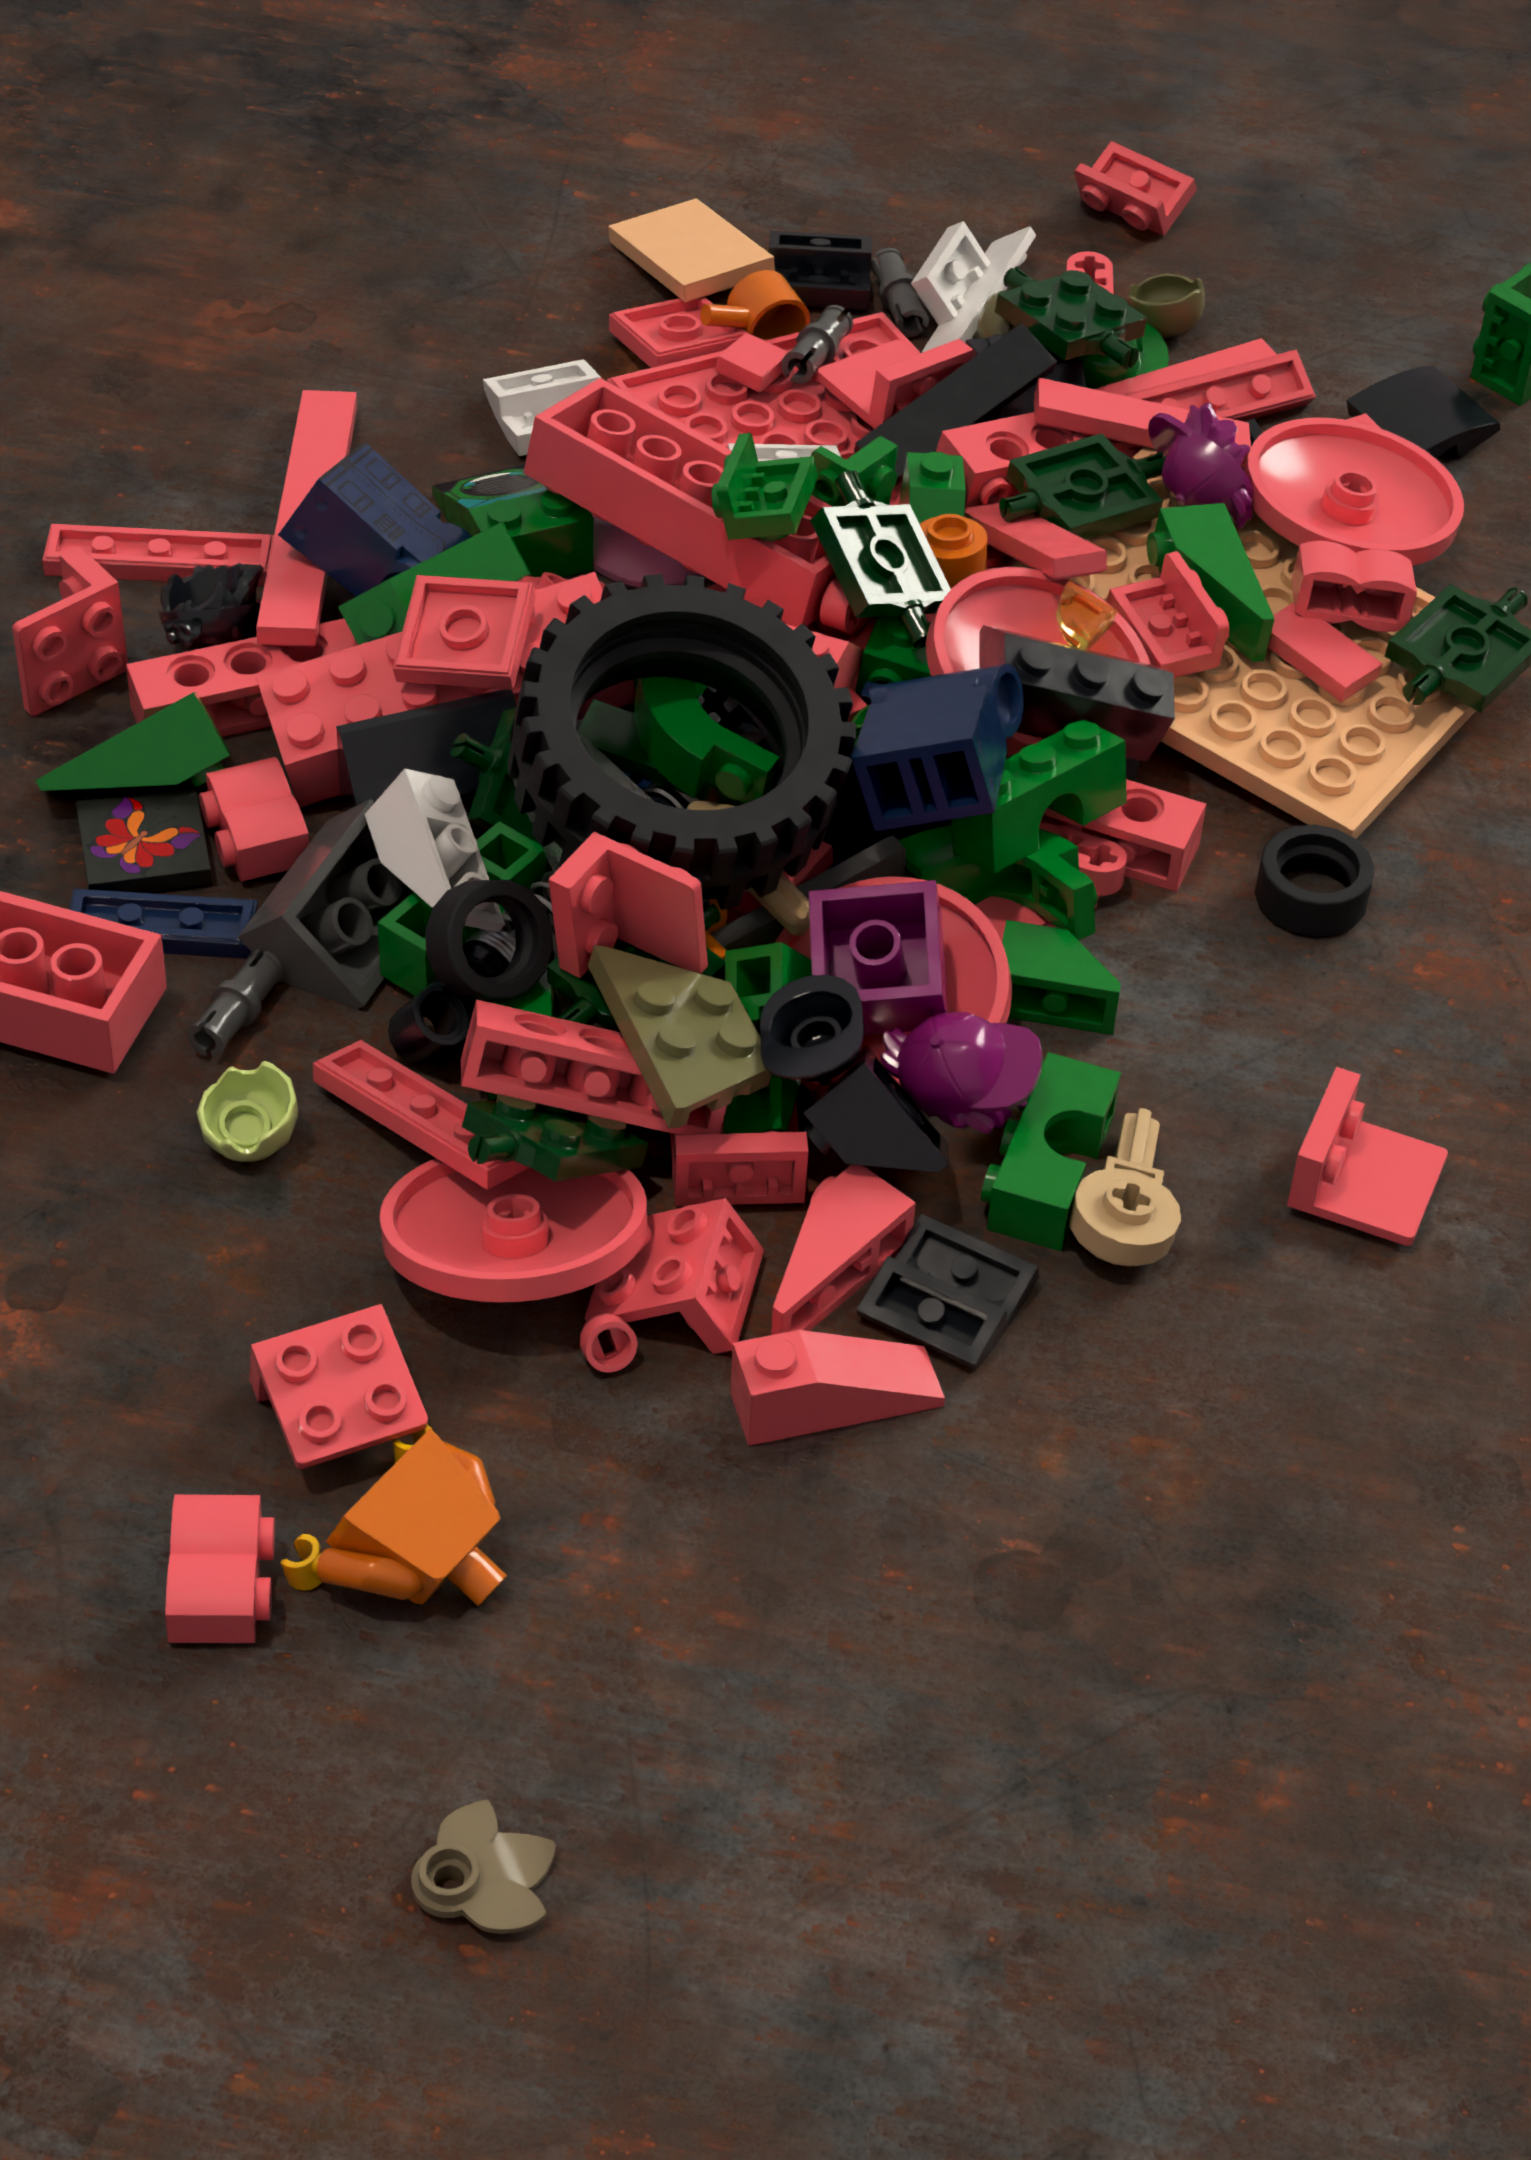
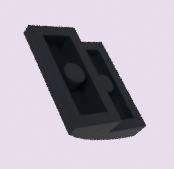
(824, 267)
(1426, 411)
(949, 1292)

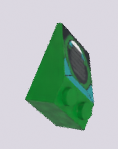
(545, 526)

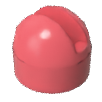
(621, 1337)

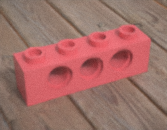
(992, 445)
(225, 677)
(1153, 828)
(565, 1068)

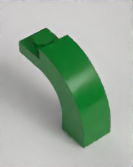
(695, 748)
(1041, 881)

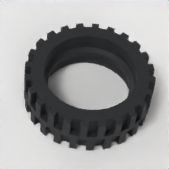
(708, 641)

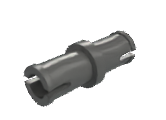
(898, 293)
(817, 344)
(236, 1003)

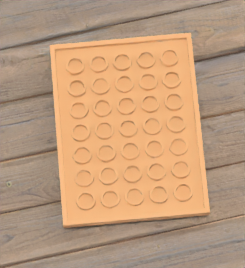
(1275, 725)

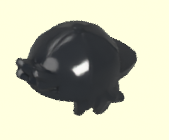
(211, 606)

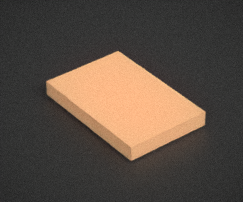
(690, 249)

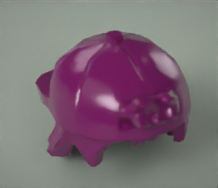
(1203, 461)
(965, 1068)

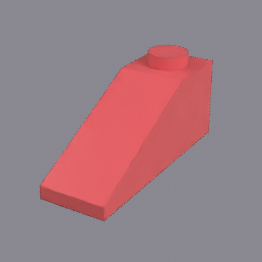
(840, 1246)
(825, 1382)

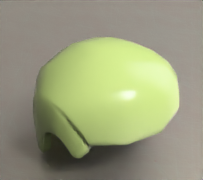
(248, 1113)

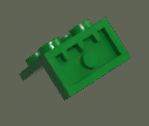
(1504, 341)

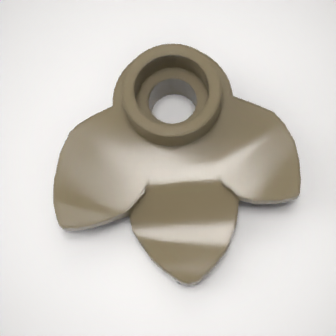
(492, 1866)

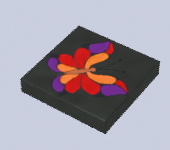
(144, 841)

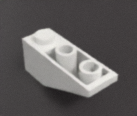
(429, 841)

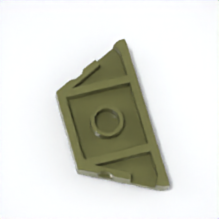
(682, 1032)

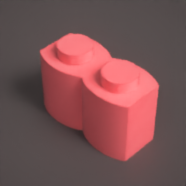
(1367, 586)
(255, 818)
(216, 1569)

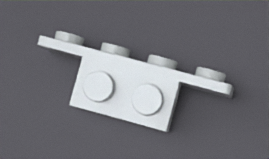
(962, 278)

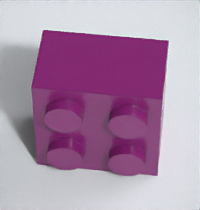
(886, 947)

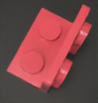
(890, 377)
(73, 640)
(622, 894)
(740, 1166)
(1361, 1170)
(693, 1264)
(337, 1386)

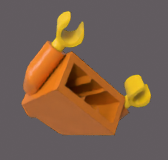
(410, 1530)

